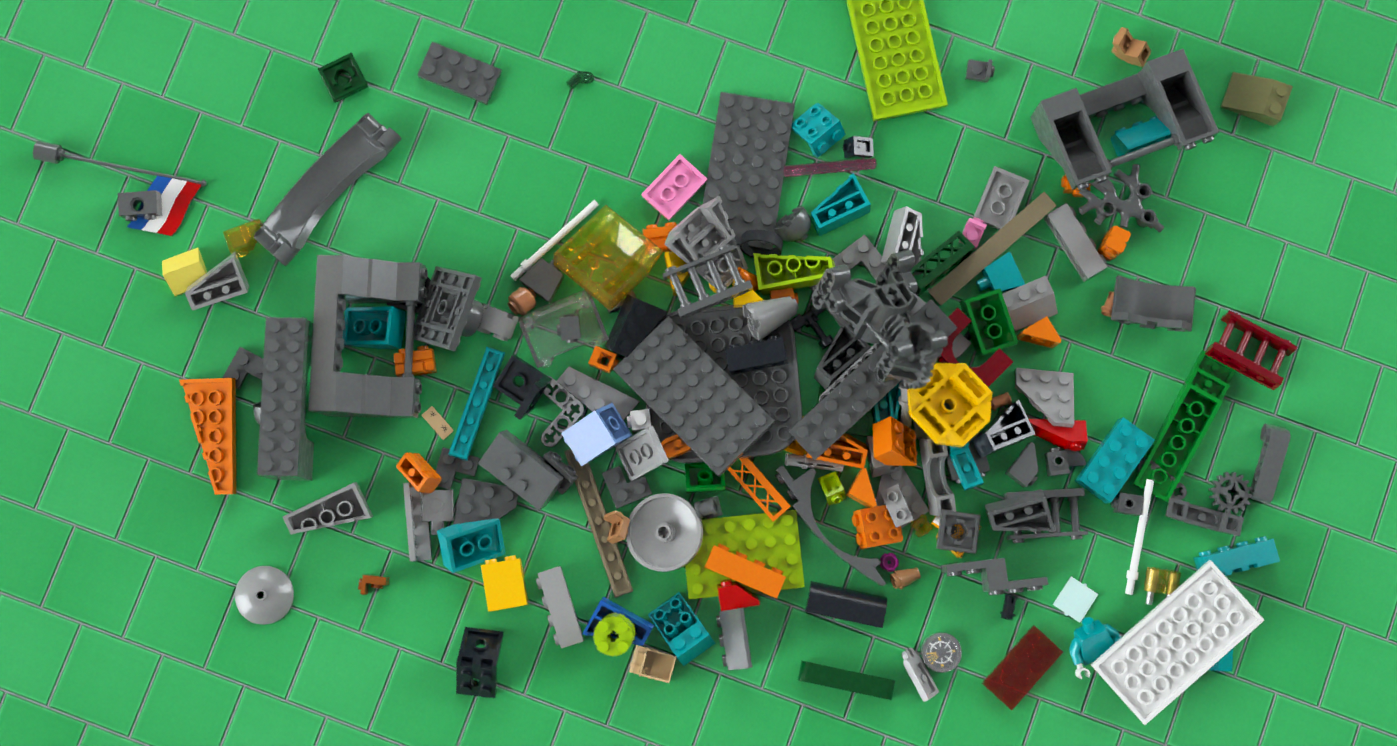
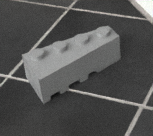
(334, 509)

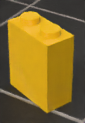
(504, 583)

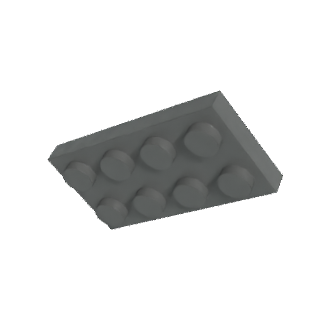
(459, 73)

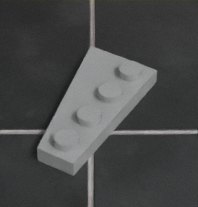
(595, 393)

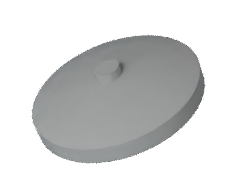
(664, 532)

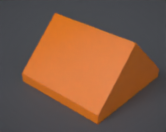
(1041, 333)
(861, 490)

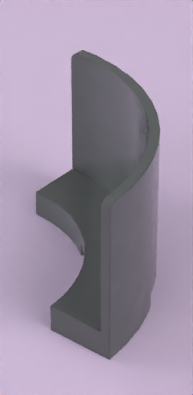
(1153, 305)

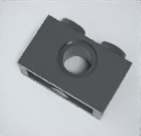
(128, 205)

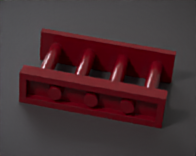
(1243, 365)

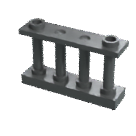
(704, 300)
(1054, 497)

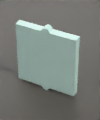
(1075, 599)

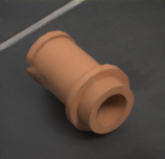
(1107, 308)
(1000, 400)

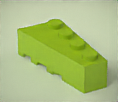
(789, 271)

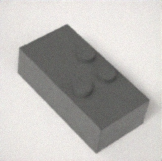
(522, 469)

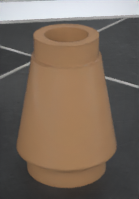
(904, 577)

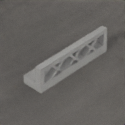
(418, 531)

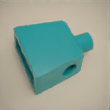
(1001, 274)

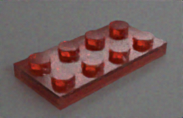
(1022, 667)

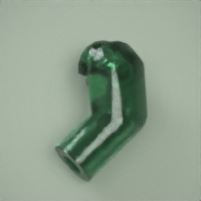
(580, 77)

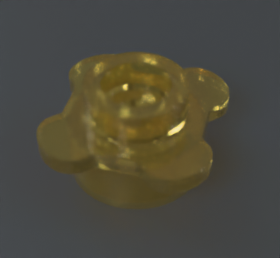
(920, 531)

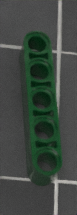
(846, 680)

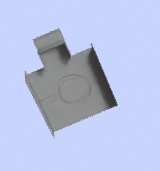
(436, 508)

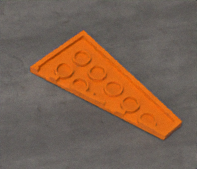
(214, 421)

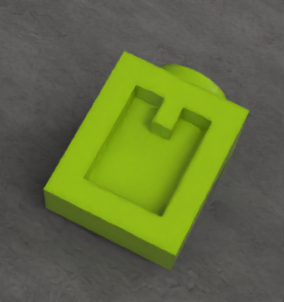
(832, 488)

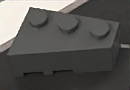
(1021, 512)

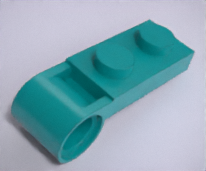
(965, 466)

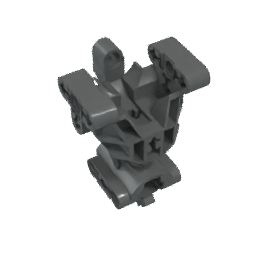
(881, 316)

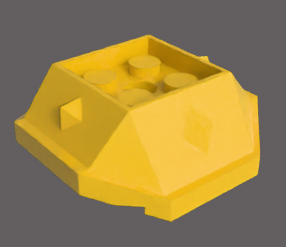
(966, 396)

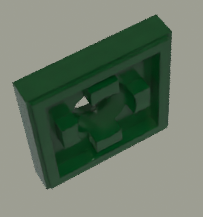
(331, 72)

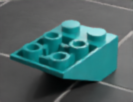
(681, 629)

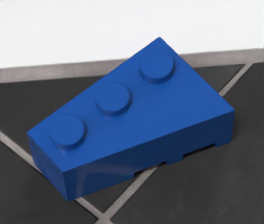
(607, 607)

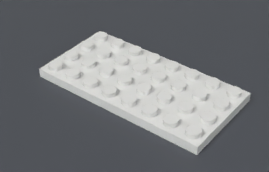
(1177, 642)

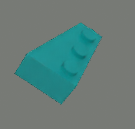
(841, 207)

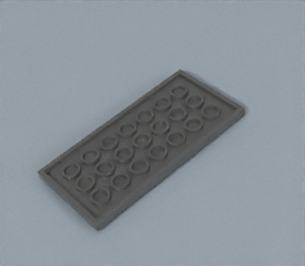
(749, 161)
(694, 396)

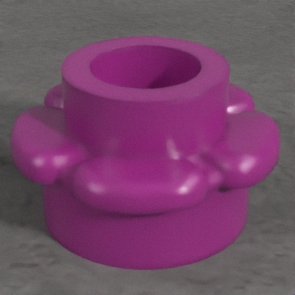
(889, 567)

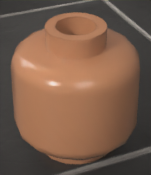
(522, 301)

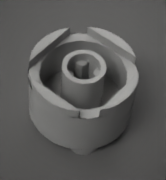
(497, 322)

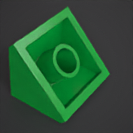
(702, 479)

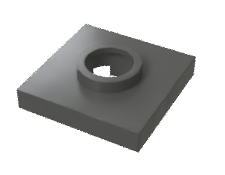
(968, 541)

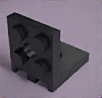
(527, 394)
(478, 662)

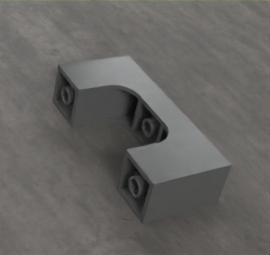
(282, 437)

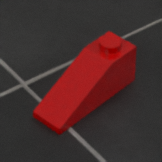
(1064, 437)

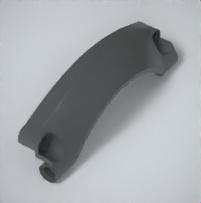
(317, 189)

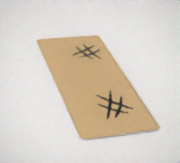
(437, 422)

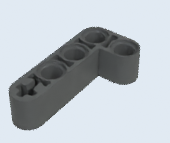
(1270, 462)

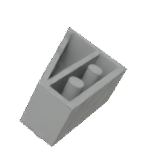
(904, 235)
(218, 284)

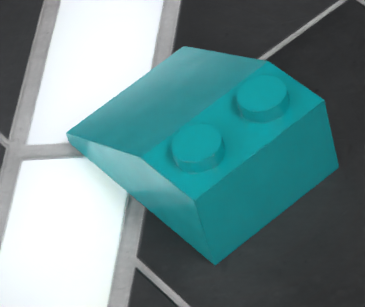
(374, 327)
(470, 543)

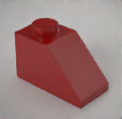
(735, 596)

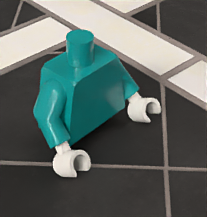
(1090, 643)

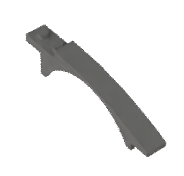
(801, 490)

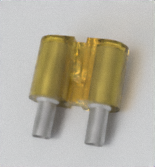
(1160, 581)

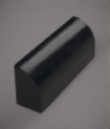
(846, 604)

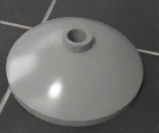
(277, 595)

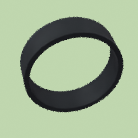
(760, 235)

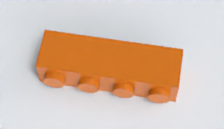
(744, 571)

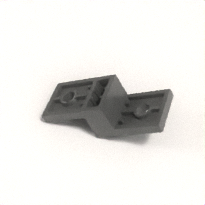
(994, 576)

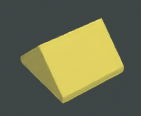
(183, 270)

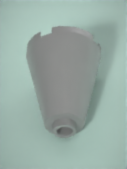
(768, 315)

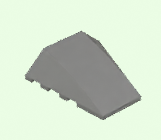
(703, 234)

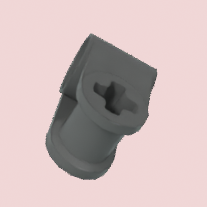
(708, 508)

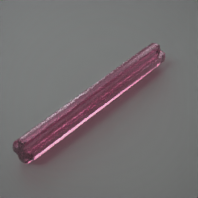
(829, 167)

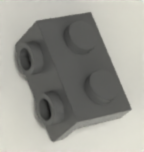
(566, 470)

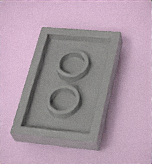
(1001, 198)
(641, 453)

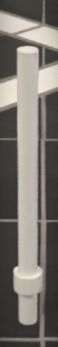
(526, 265)
(1132, 573)

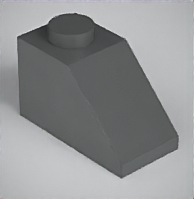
(1024, 467)

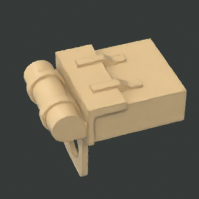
(652, 664)

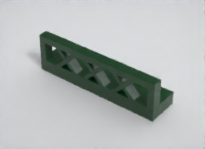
(947, 265)

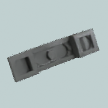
(1204, 517)

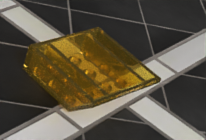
(607, 257)

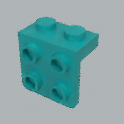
(818, 129)

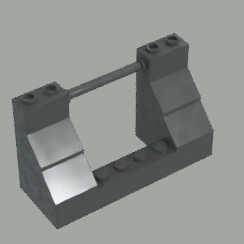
(1165, 87)
(362, 281)

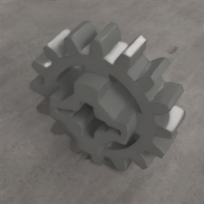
(1232, 485)

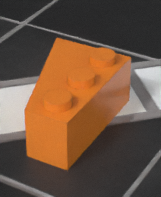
(845, 451)

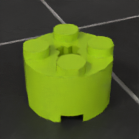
(614, 646)

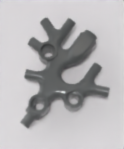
(1127, 208)

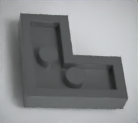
(243, 364)
(449, 465)
(623, 492)

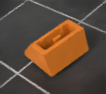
(894, 443)

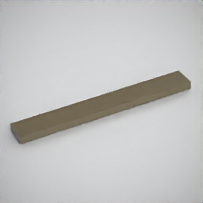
(992, 248)
(600, 528)

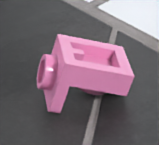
(974, 230)

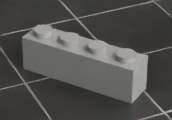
(1075, 242)
(560, 606)

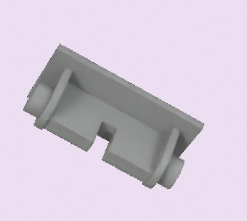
(897, 505)

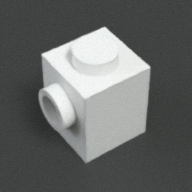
(639, 420)

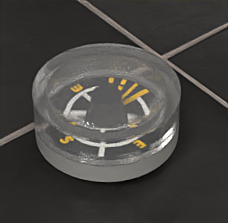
(941, 652)

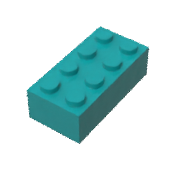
(1114, 460)

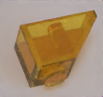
(242, 237)

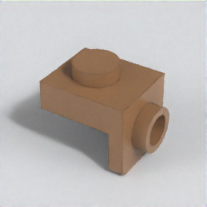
(619, 526)

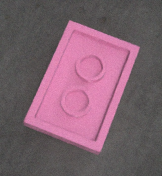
(674, 187)

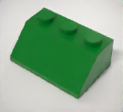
(990, 322)

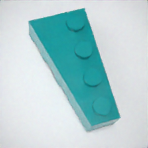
(1242, 557)

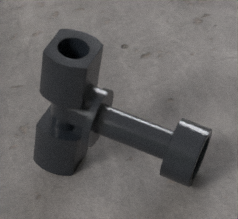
(810, 319)

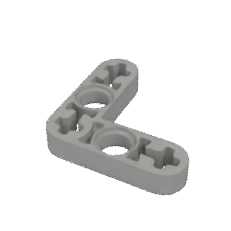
(566, 407)

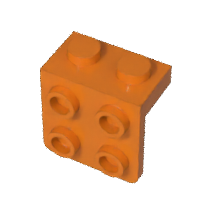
(875, 527)

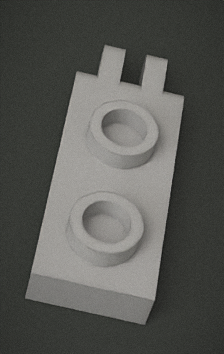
(919, 674)

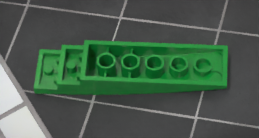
(1185, 425)

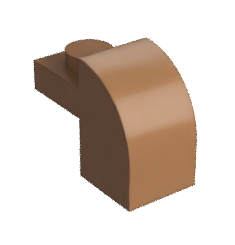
(1129, 49)

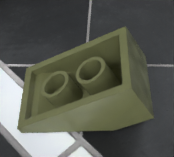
(1257, 98)

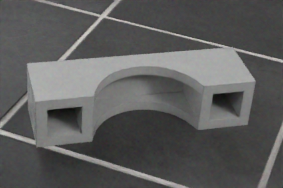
(937, 489)

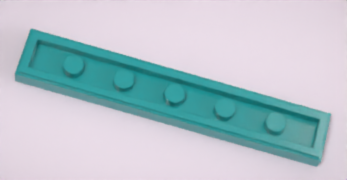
(476, 403)

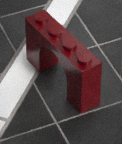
(991, 368)

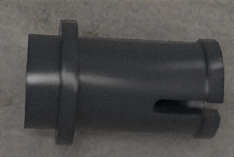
(1008, 607)

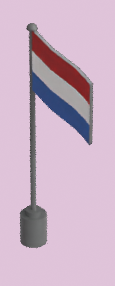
(174, 190)

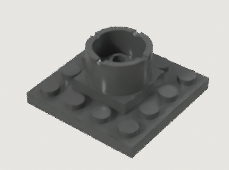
(449, 309)

